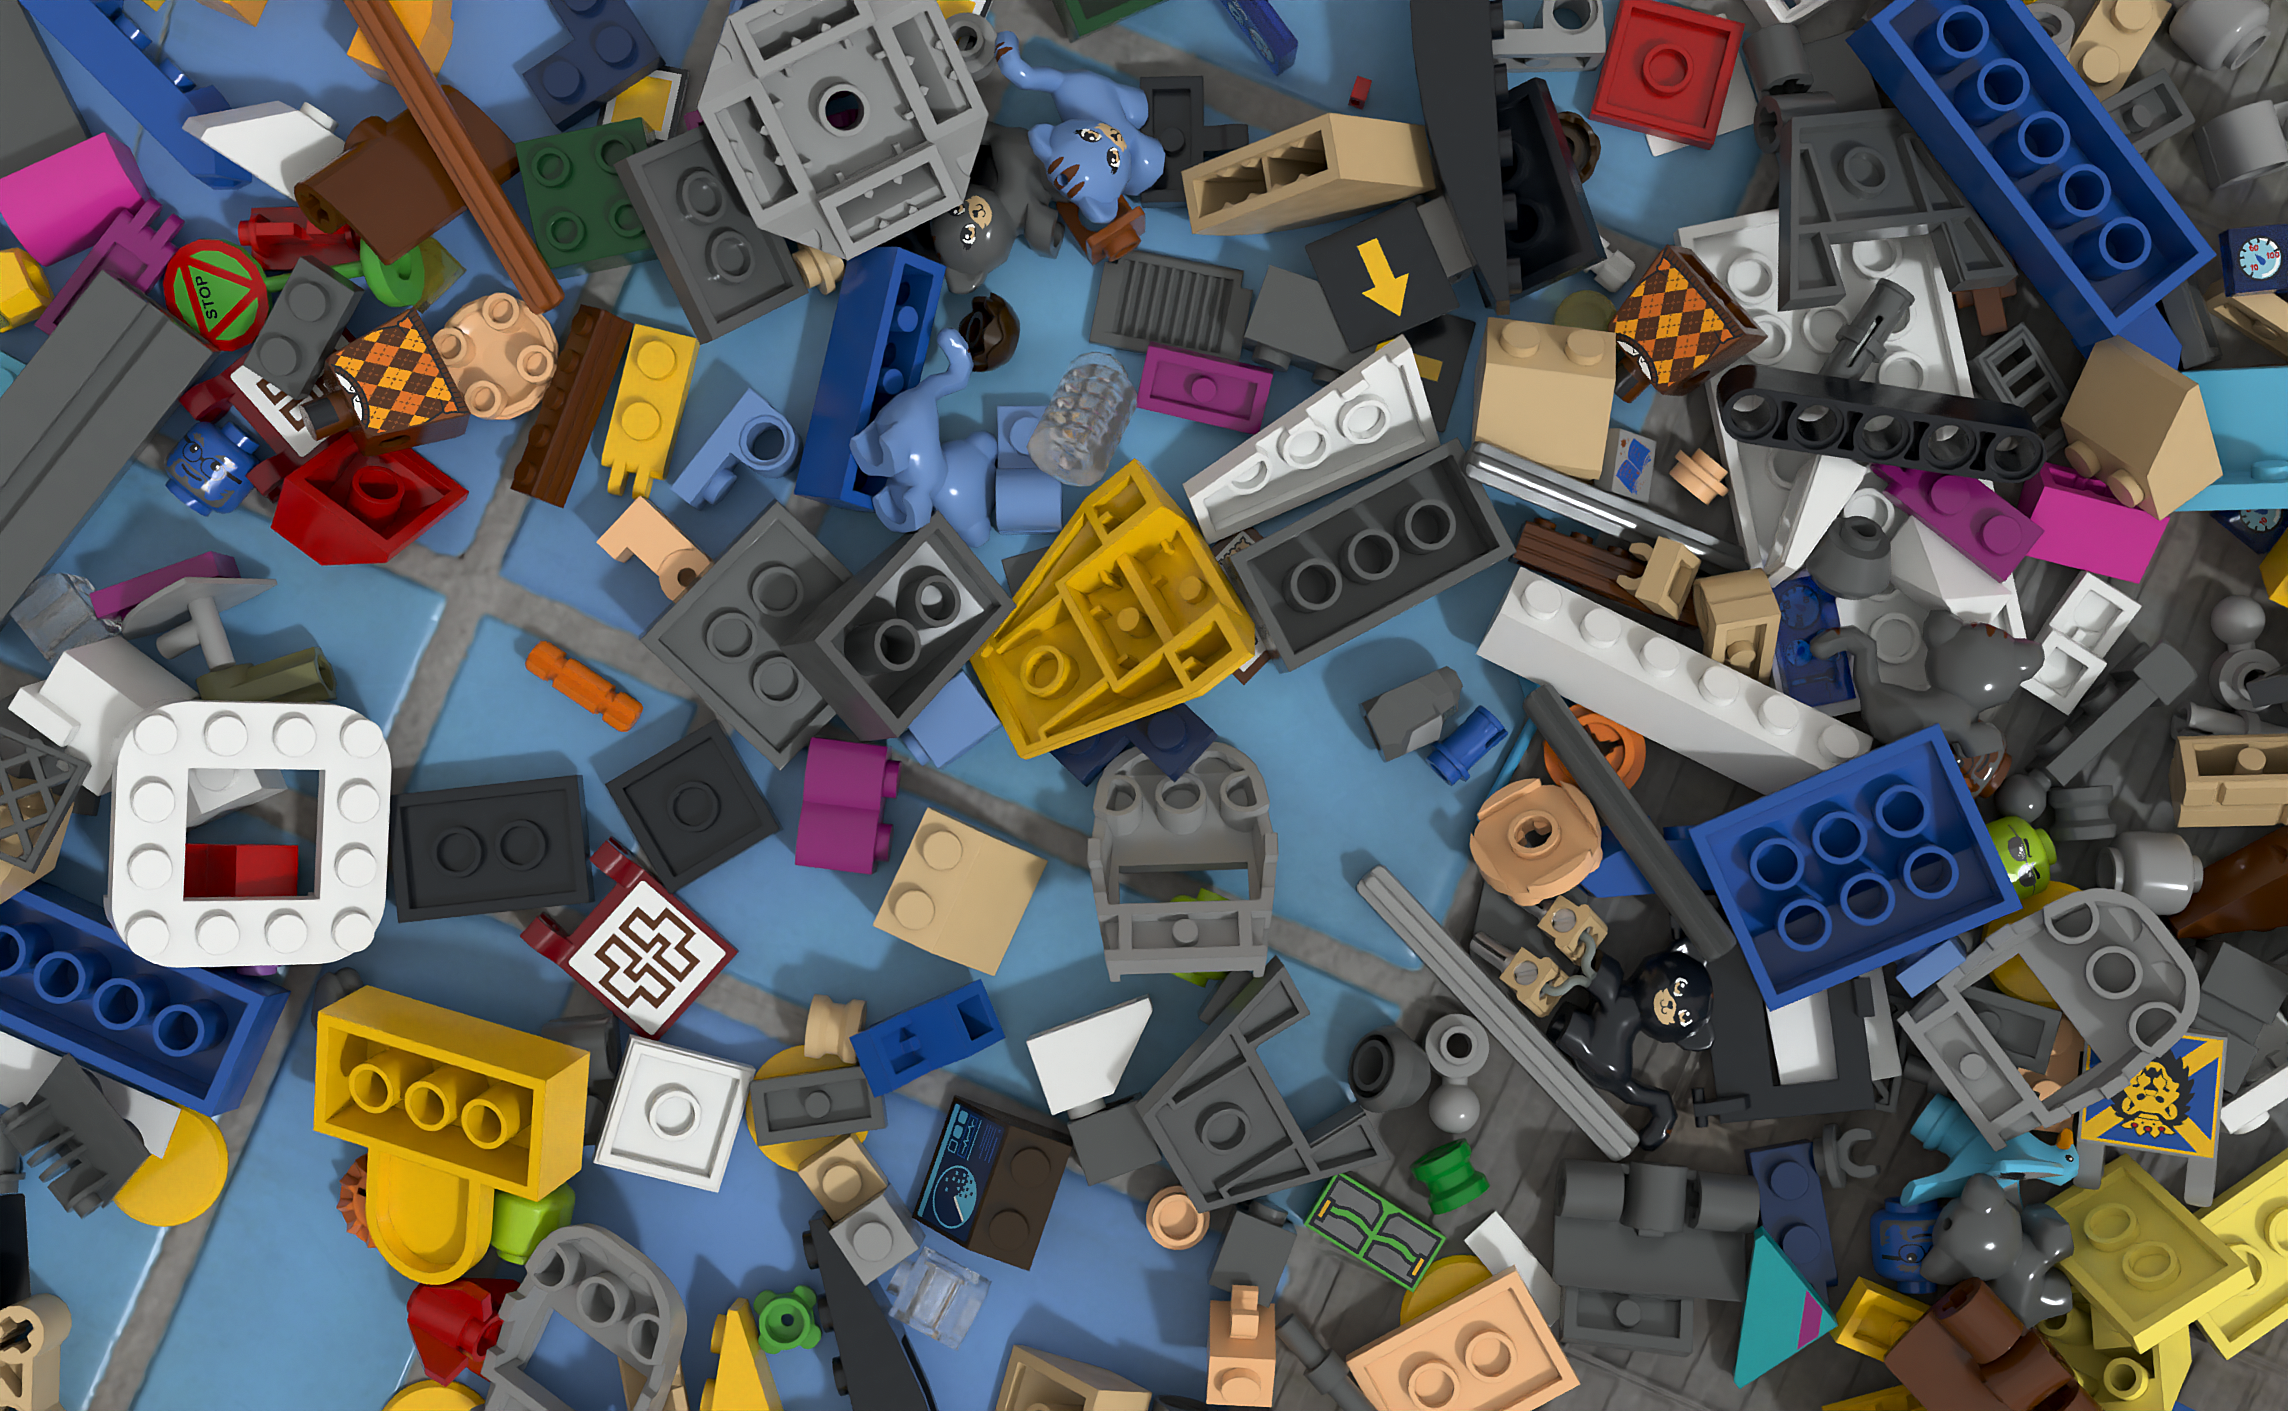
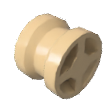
(832, 1025)

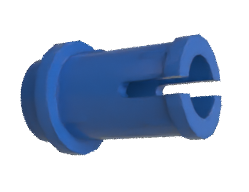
(1466, 746)

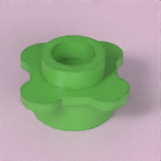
(774, 1333)

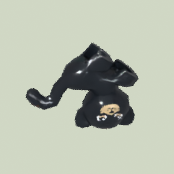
(1663, 998)

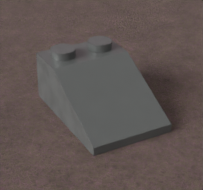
(899, 630)

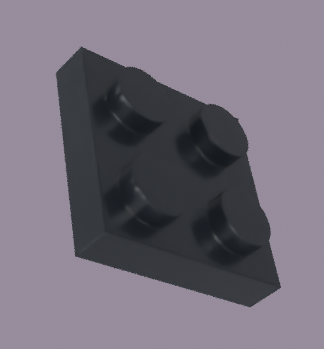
(694, 806)

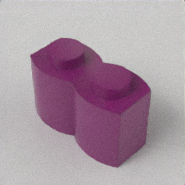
(846, 805)

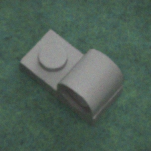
(1551, 46)
(2244, 143)

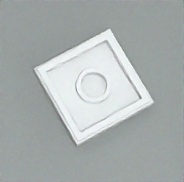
(673, 1113)

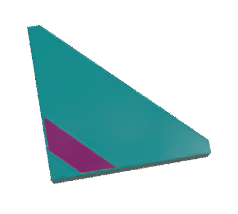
(1778, 1313)

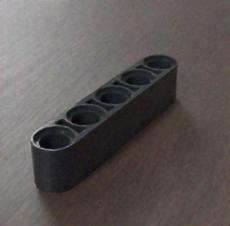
(1900, 444)

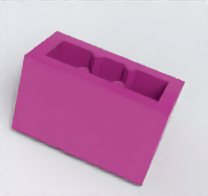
(72, 197)
(2088, 525)

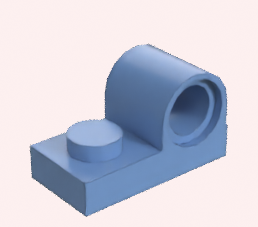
(710, 471)
(1025, 495)

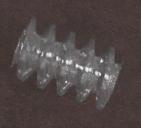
(1084, 420)

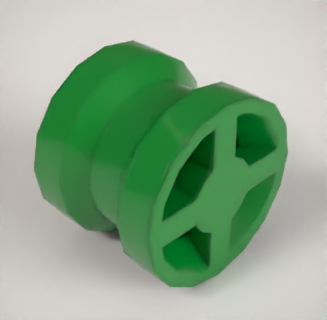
(1449, 1176)

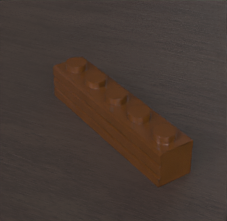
(571, 405)
(1586, 566)

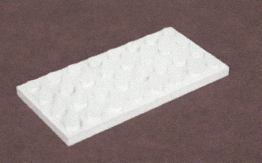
(1920, 355)

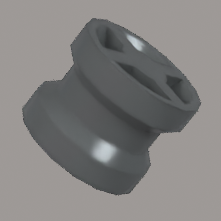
(2081, 813)

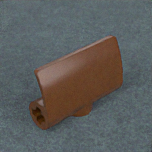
(394, 184)
(1982, 1358)

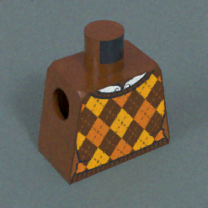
(1679, 328)
(388, 391)

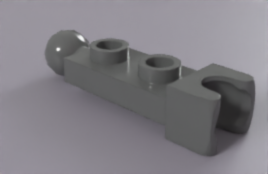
(2143, 680)

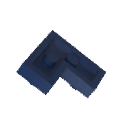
(599, 64)
(1168, 738)

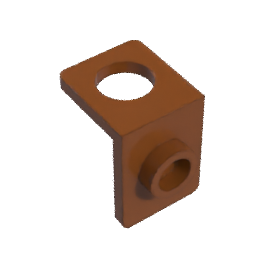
(1111, 241)

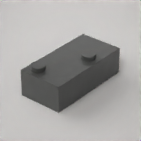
(1368, 557)

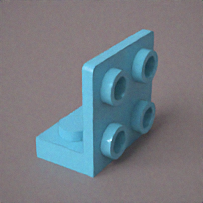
(2250, 435)

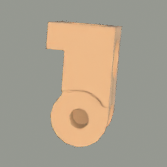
(658, 543)

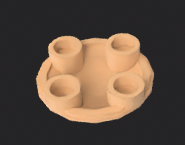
(499, 355)

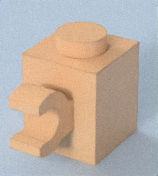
(1241, 1350)

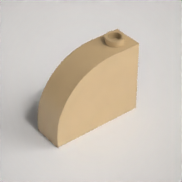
(1309, 176)

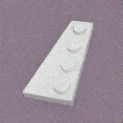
(1330, 440)

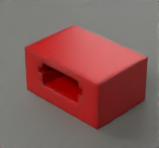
(1360, 92)

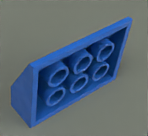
(1854, 867)

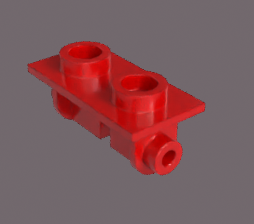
(284, 234)

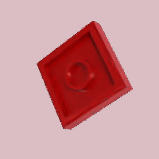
(1666, 72)

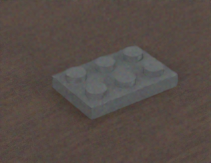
(705, 236)

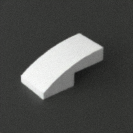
(2078, 638)

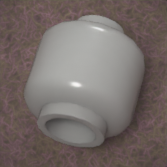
(2219, 30)
(2152, 869)

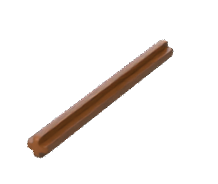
(458, 153)

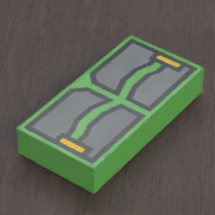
(1374, 1230)

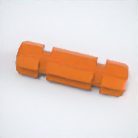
(583, 686)

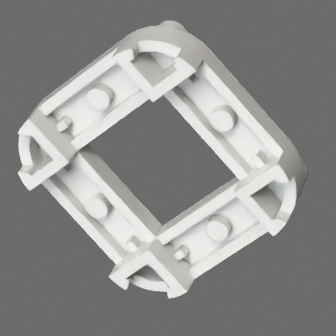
(150, 833)

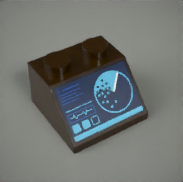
(993, 1182)

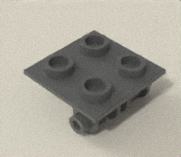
(86, 1134)

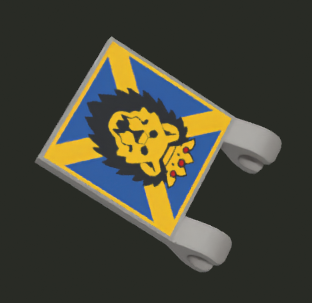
(2165, 1110)

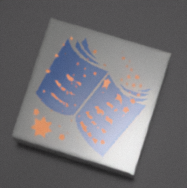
(1627, 465)

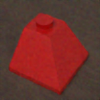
(362, 507)

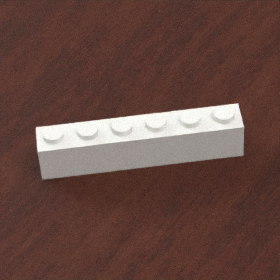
(1663, 688)

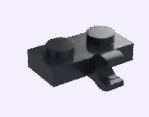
(1178, 124)

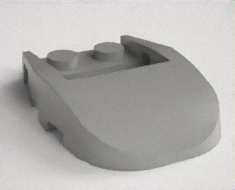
(1201, 822)
(2109, 973)
(606, 1293)

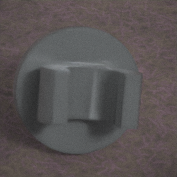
(1835, 1158)

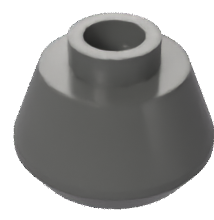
(1851, 559)
(1388, 1070)

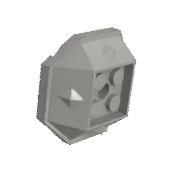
(856, 183)

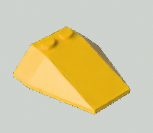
(1113, 621)

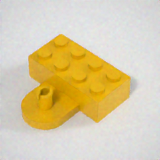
(445, 1121)

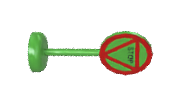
(229, 298)

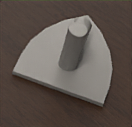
(193, 611)

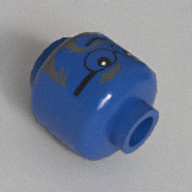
(211, 467)
(1901, 1242)

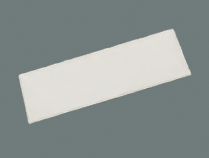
(1501, 1248)

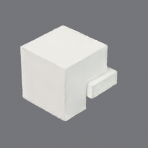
(93, 699)

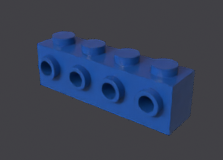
(870, 357)

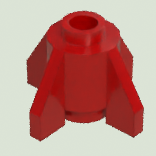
(456, 1324)

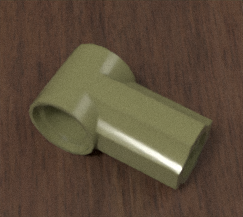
(291, 678)

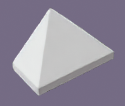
(1941, 576)

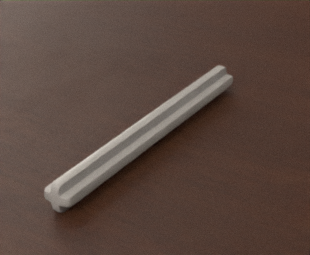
(1498, 1013)

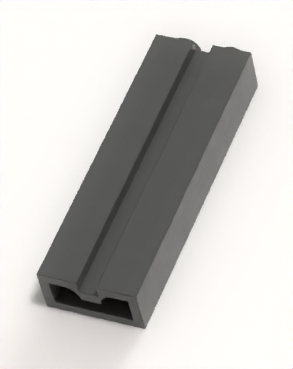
(84, 420)

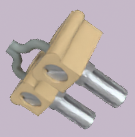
(1541, 981)

